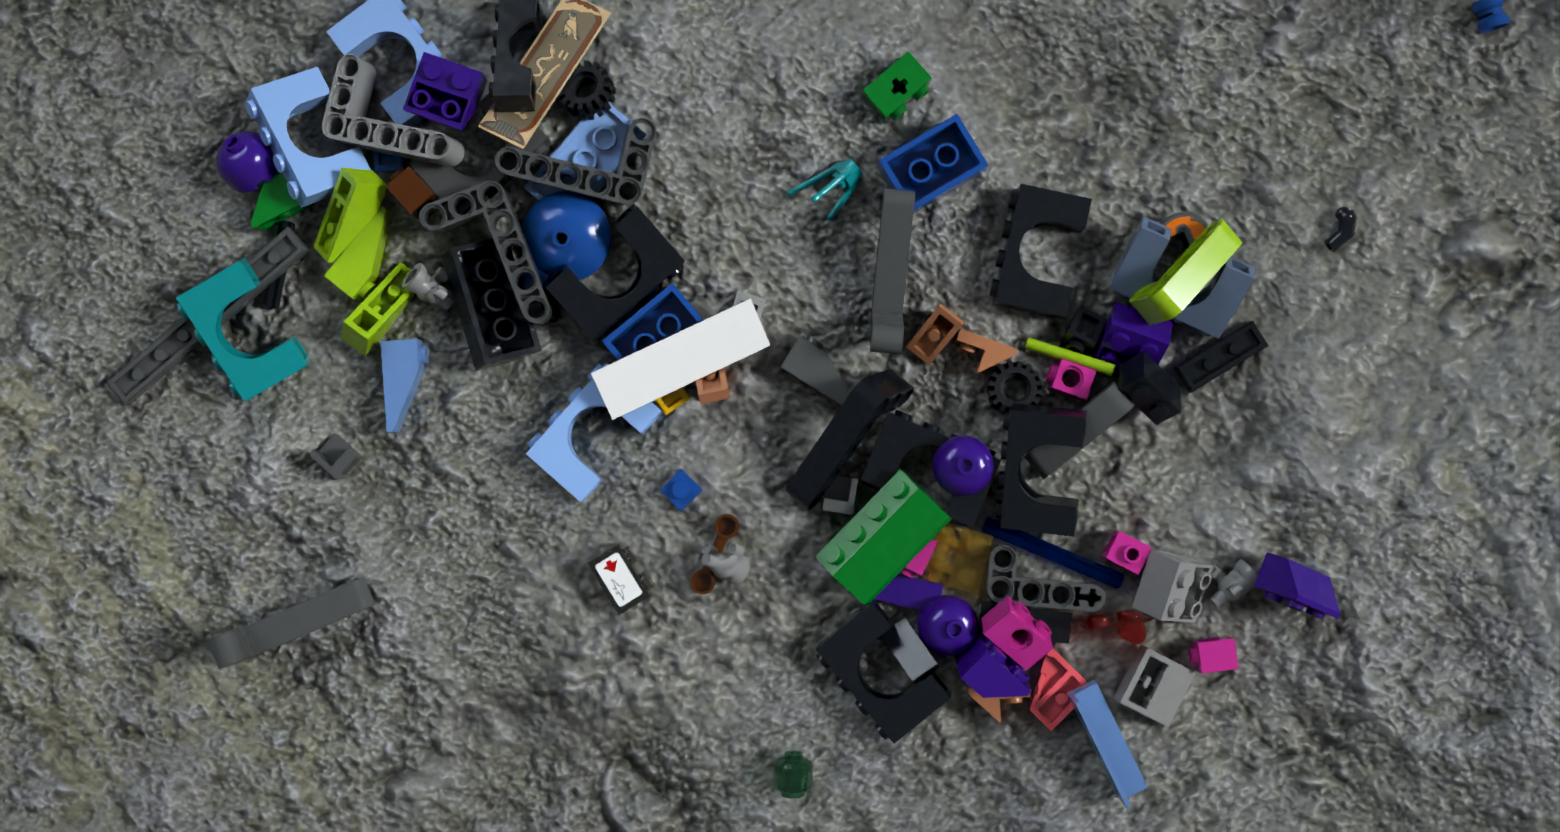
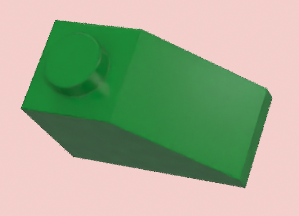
(274, 204)

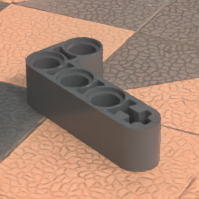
(1102, 412)
(1043, 586)

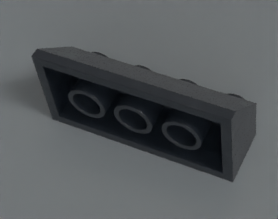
(488, 305)

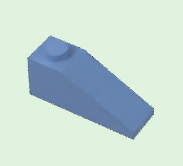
(402, 373)

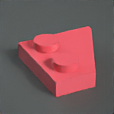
(1053, 683)

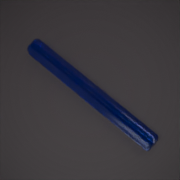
(1054, 553)

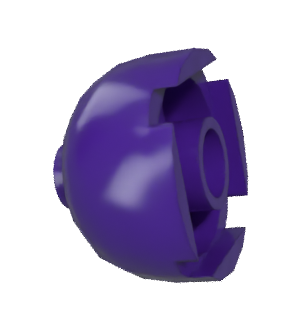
(245, 161)
(963, 465)
(947, 625)

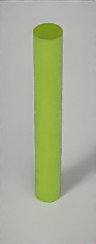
(1077, 358)

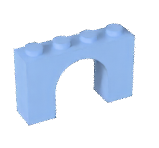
(377, 22)
(275, 103)
(554, 448)

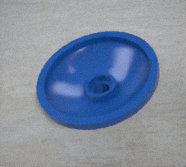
(585, 228)

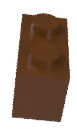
(411, 191)

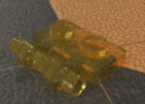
(968, 562)

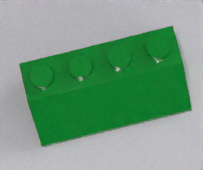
(883, 537)

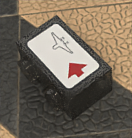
(621, 578)

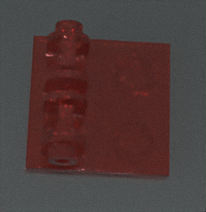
(1129, 624)

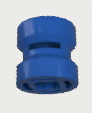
(1490, 15)

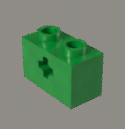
(904, 72)

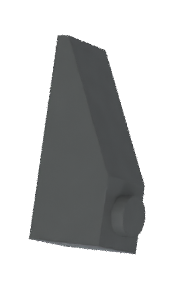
(815, 369)

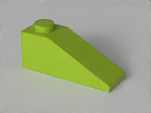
(350, 209)
(361, 261)
(377, 312)

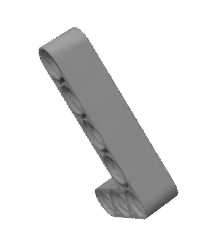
(351, 116)

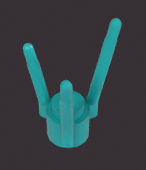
(845, 175)

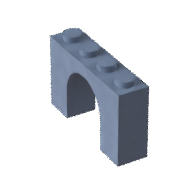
(1210, 308)

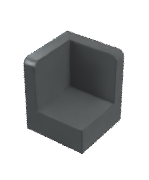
(337, 457)
(841, 495)

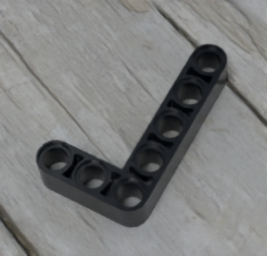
(842, 436)

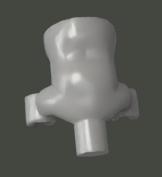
(428, 287)
(730, 566)
(1233, 585)

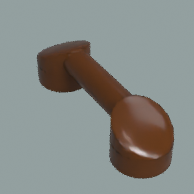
(725, 527)

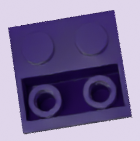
(445, 91)
(1128, 335)
(1298, 586)
(991, 670)

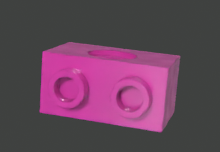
(1025, 646)

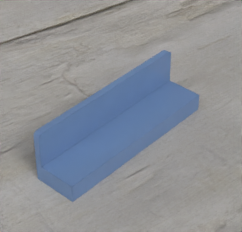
(1107, 741)

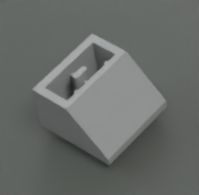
(1172, 587)
(1154, 685)

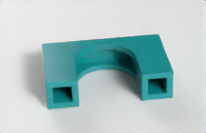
(247, 372)

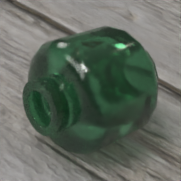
(793, 774)

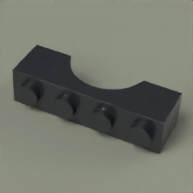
(513, 83)

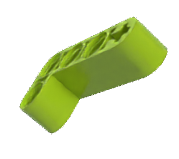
(1188, 275)

